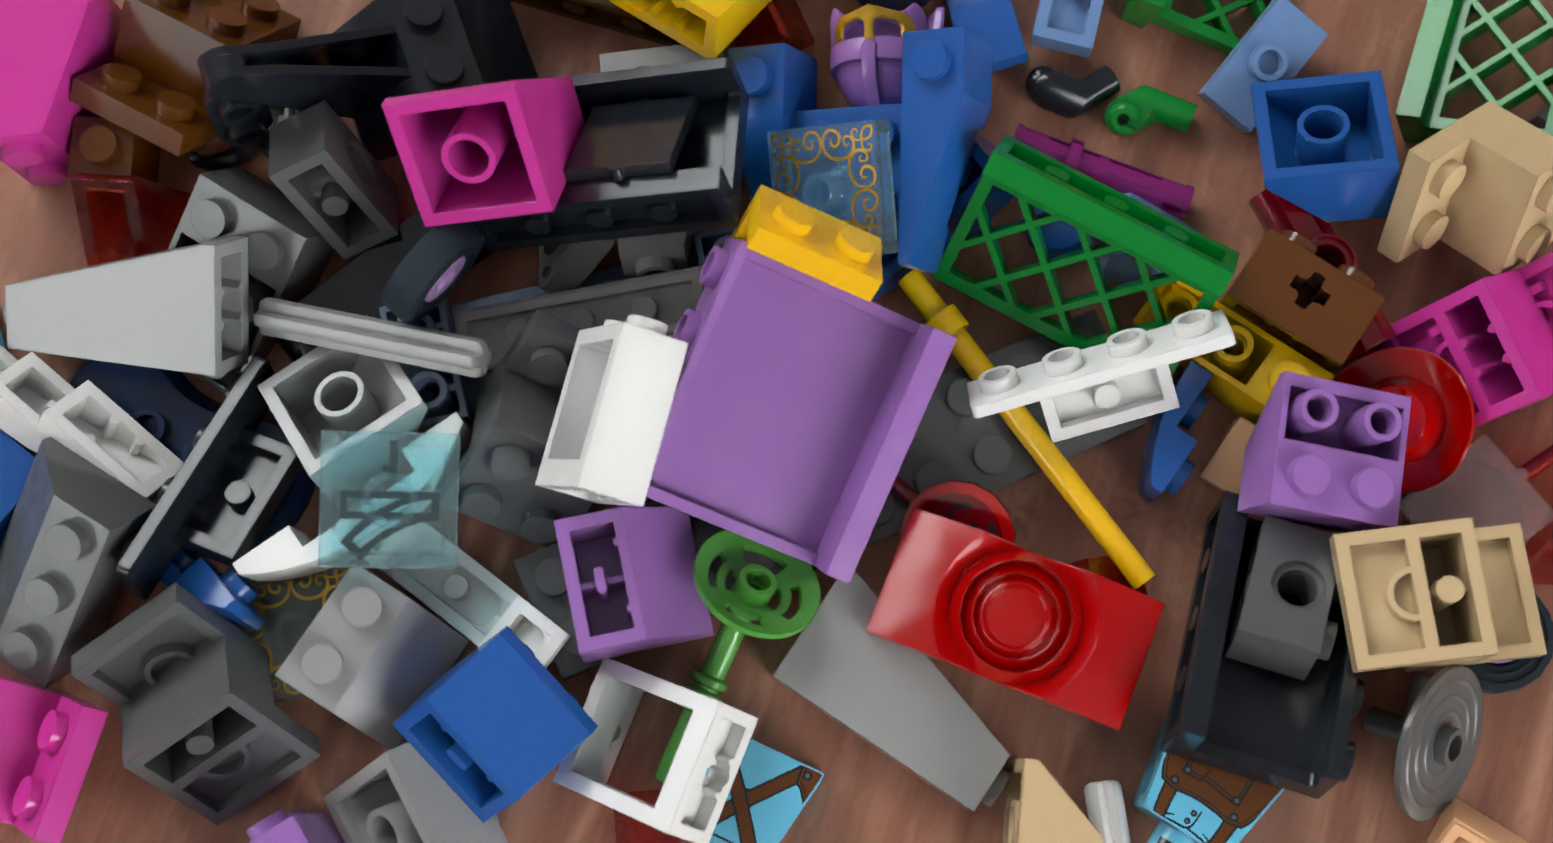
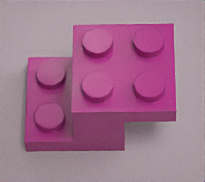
(1493, 336)
(43, 755)

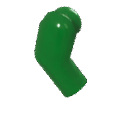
(1145, 107)

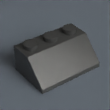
(62, 561)

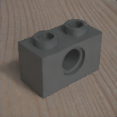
(333, 180)
(1268, 628)

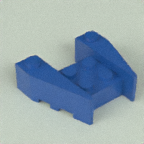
(929, 131)

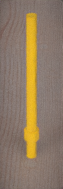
(1031, 434)

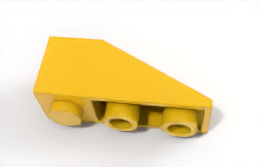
(1244, 371)

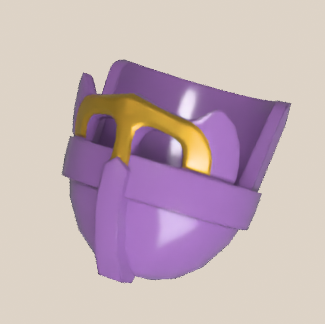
(870, 50)

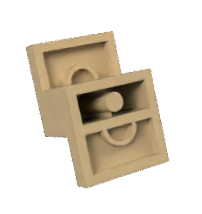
(1478, 190)
(1436, 595)

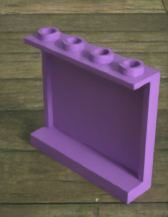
(792, 408)

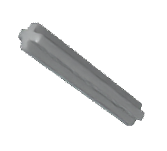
(373, 337)

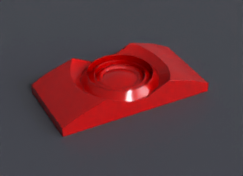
(1016, 617)

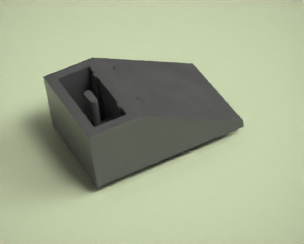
(283, 246)

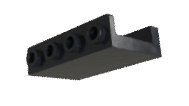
(694, 197)
(1247, 715)

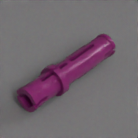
(1157, 190)

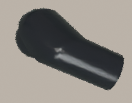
(1067, 95)

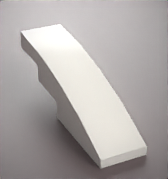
(84, 419)

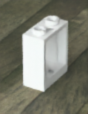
(613, 412)
(713, 740)

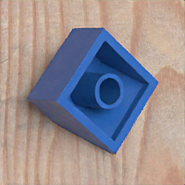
(1328, 144)

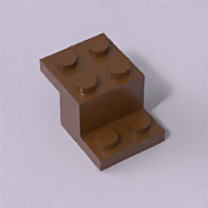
(154, 70)

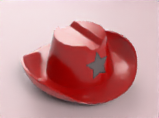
(1439, 412)

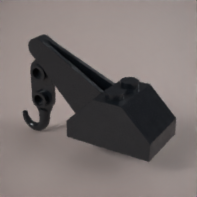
(374, 56)

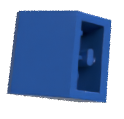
(495, 724)

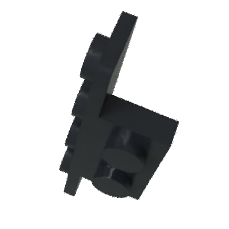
(219, 493)

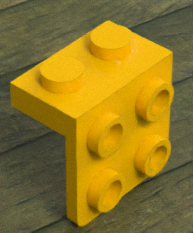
(812, 242)

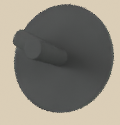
(1433, 737)

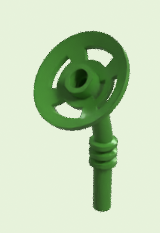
(746, 602)

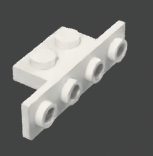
(1106, 381)

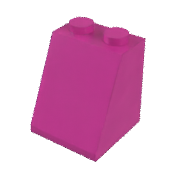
(39, 56)
(486, 147)

